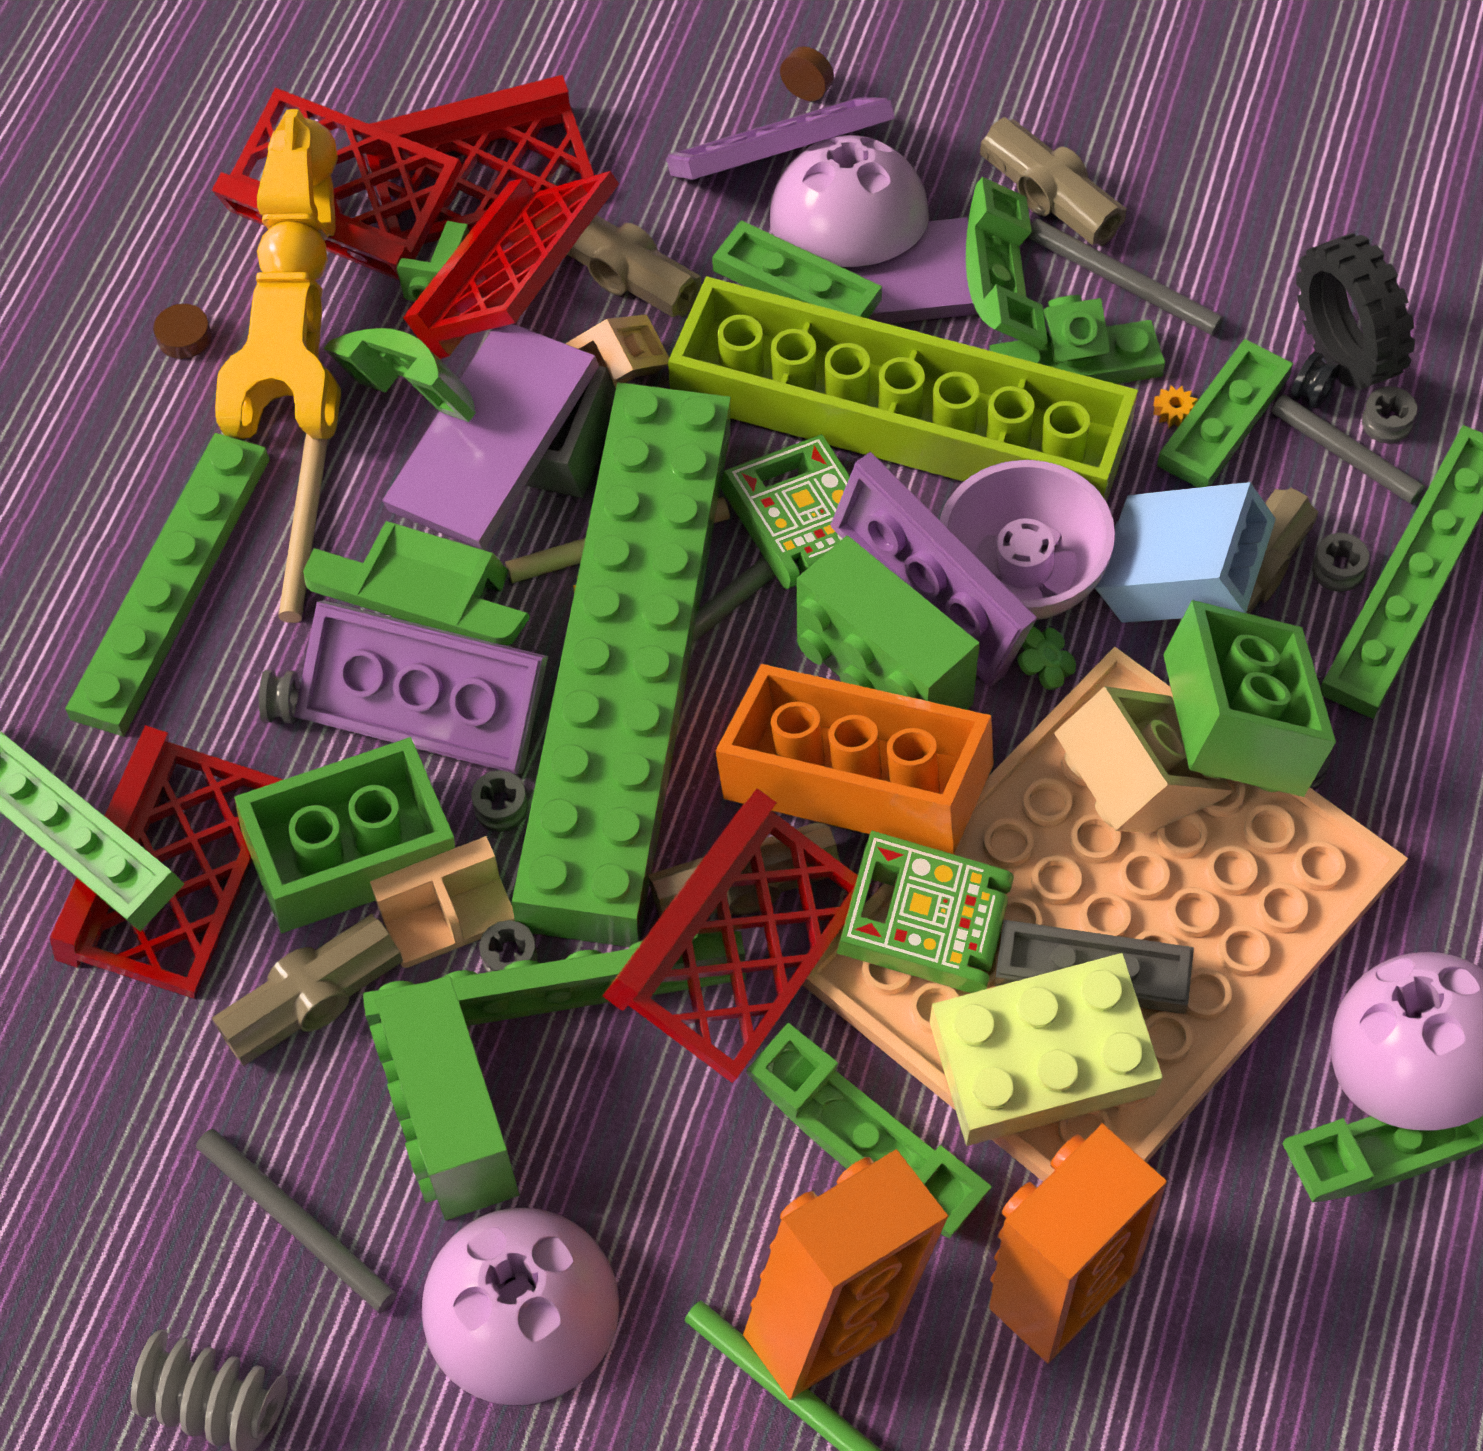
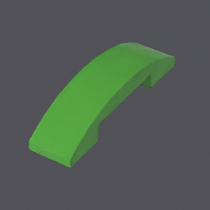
(994, 266)
(383, 354)
(852, 1126)
(1371, 1154)

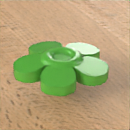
(1044, 655)

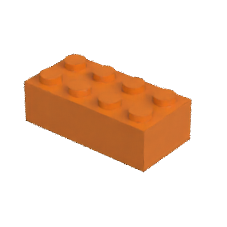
(857, 757)
(1073, 1240)
(842, 1271)

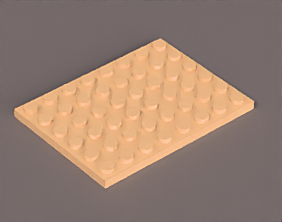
(1248, 882)

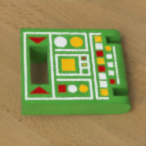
(795, 514)
(939, 917)

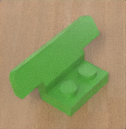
(421, 582)

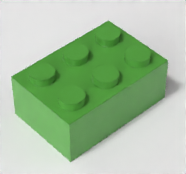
(882, 630)
(1248, 699)
(340, 828)
(442, 1099)

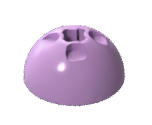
(850, 202)
(1035, 531)
(1413, 1042)
(518, 1339)

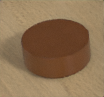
(807, 73)
(182, 331)

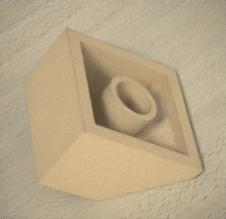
(1136, 760)

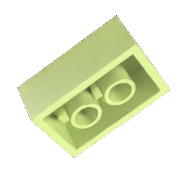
(1045, 1049)

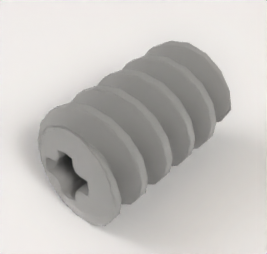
(204, 1397)

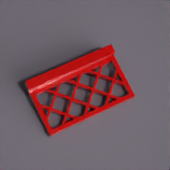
(476, 123)
(353, 236)
(505, 260)
(133, 810)
(688, 915)

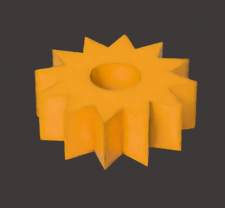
(1173, 397)

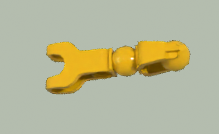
(286, 302)

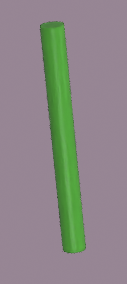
(804, 1405)

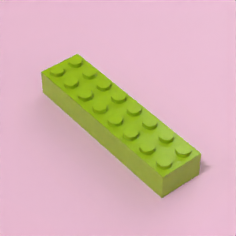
(895, 389)

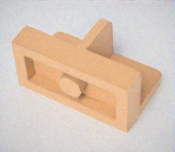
(625, 347)
(442, 901)

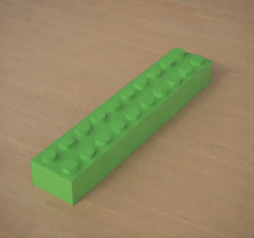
(623, 668)

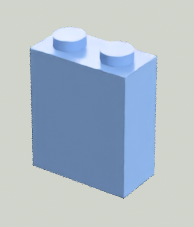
(1184, 549)

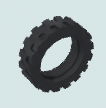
(1361, 270)

